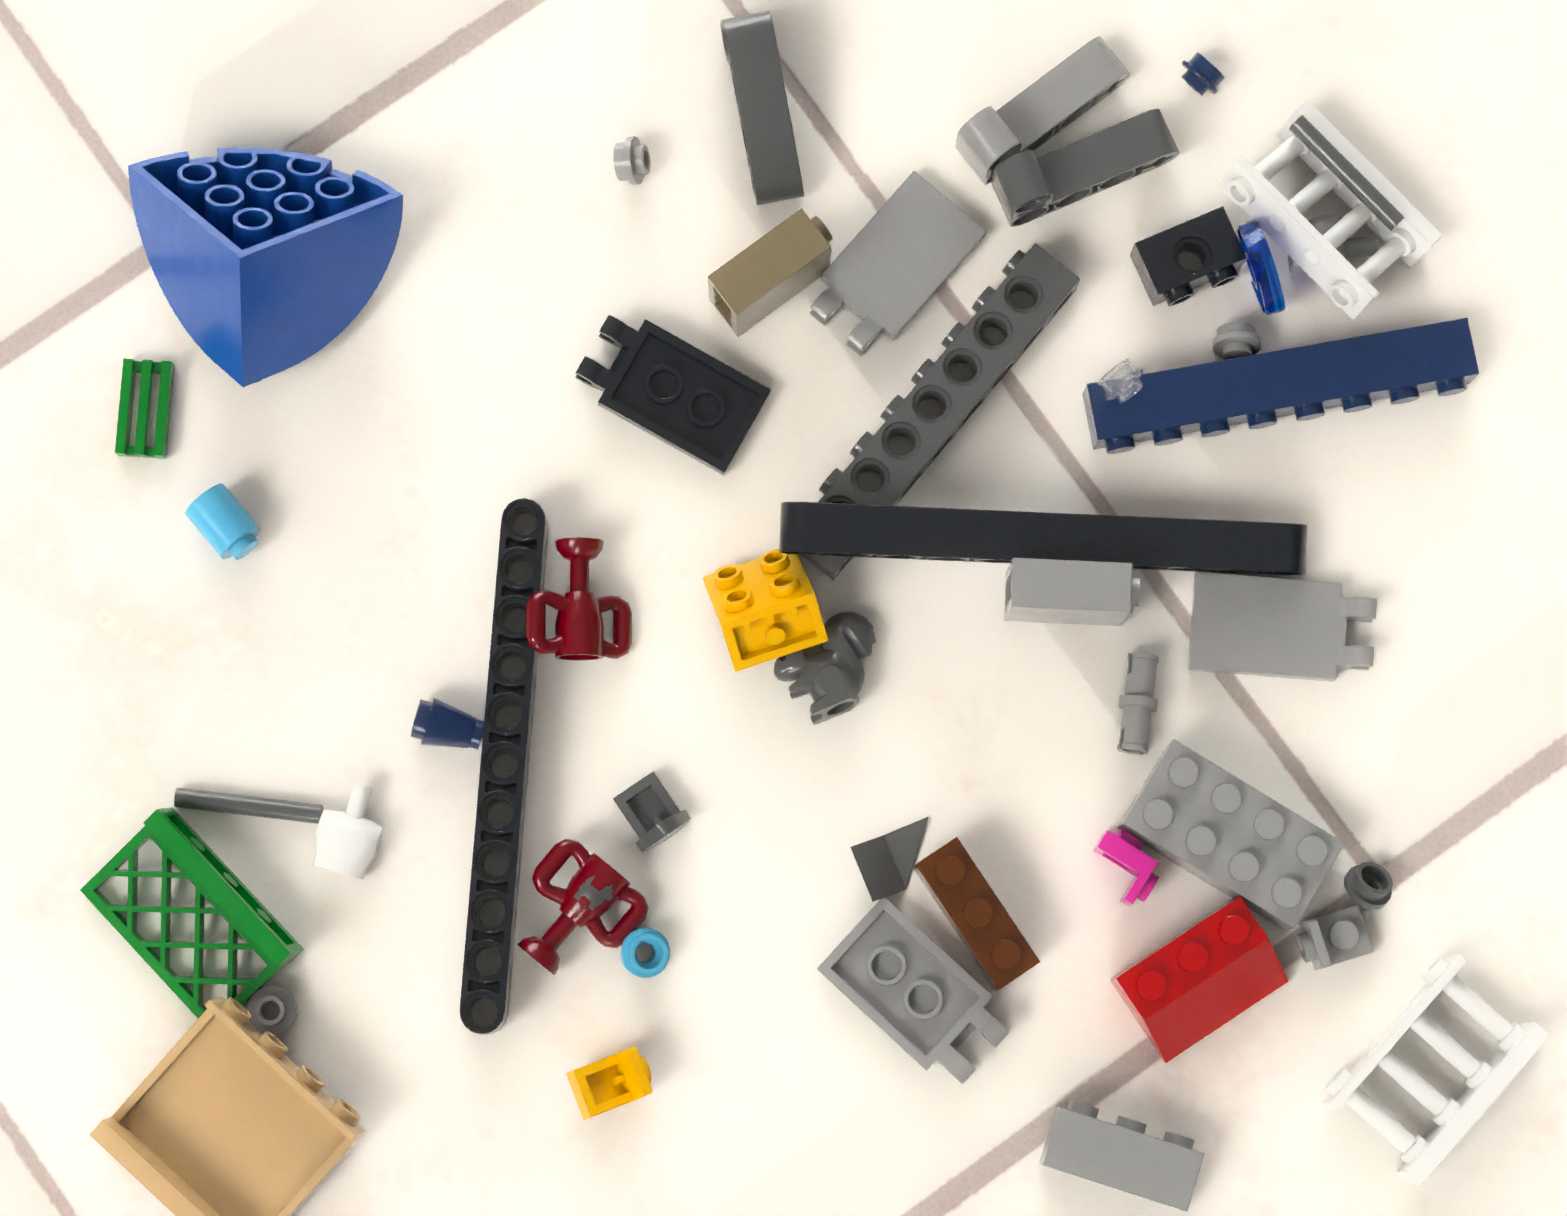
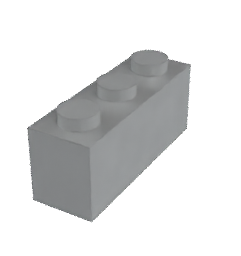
(1122, 1155)

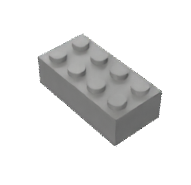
(1231, 835)

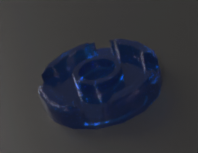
(1261, 267)

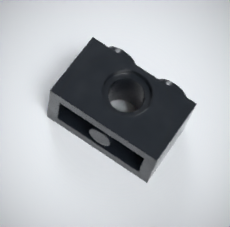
(1208, 237)

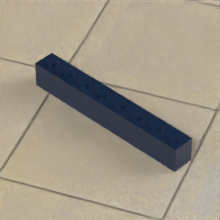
(1285, 384)

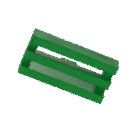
(147, 369)

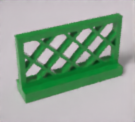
(211, 881)

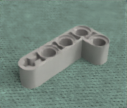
(1041, 108)

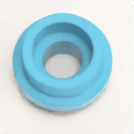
(655, 963)

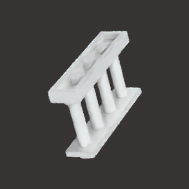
(1310, 249)
(1484, 1080)

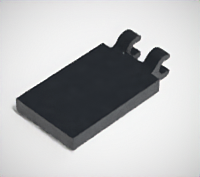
(675, 392)

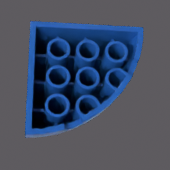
(263, 250)

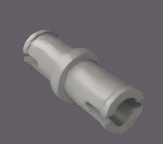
(1138, 703)

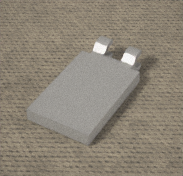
(897, 262)
(1275, 627)
(912, 989)

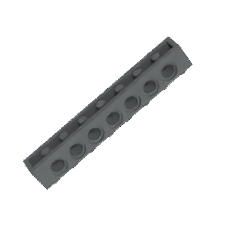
(1032, 272)

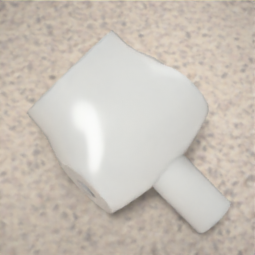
(347, 839)

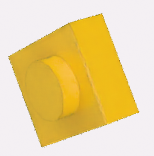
(610, 1082)

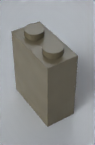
(770, 271)

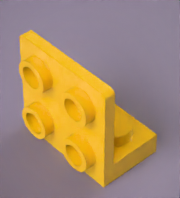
(765, 608)

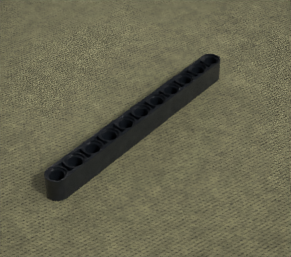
(1006, 535)
(493, 789)

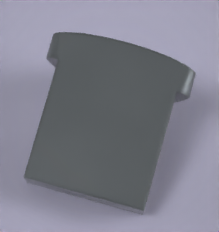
(651, 812)

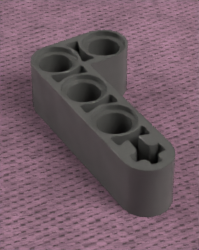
(762, 107)
(1041, 185)

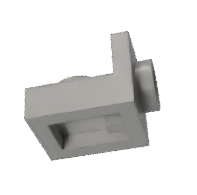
(1334, 938)

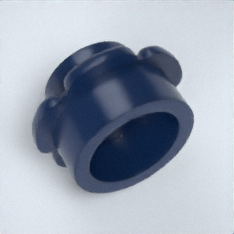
(1201, 75)

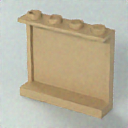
(229, 1123)

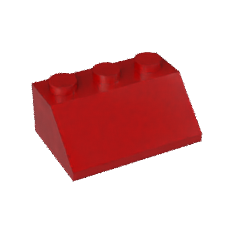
(1201, 979)

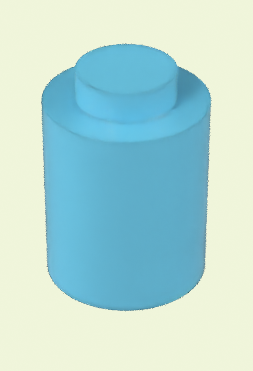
(224, 522)

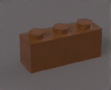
(976, 914)

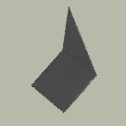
(889, 859)

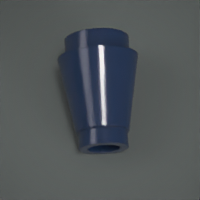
(446, 726)

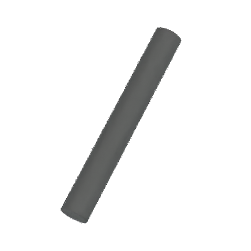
(1346, 173)
(248, 805)

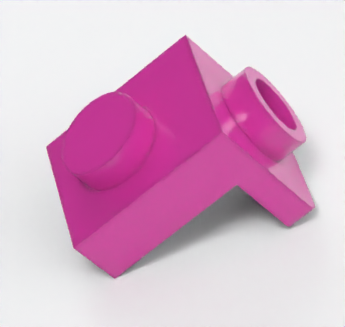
(1125, 852)

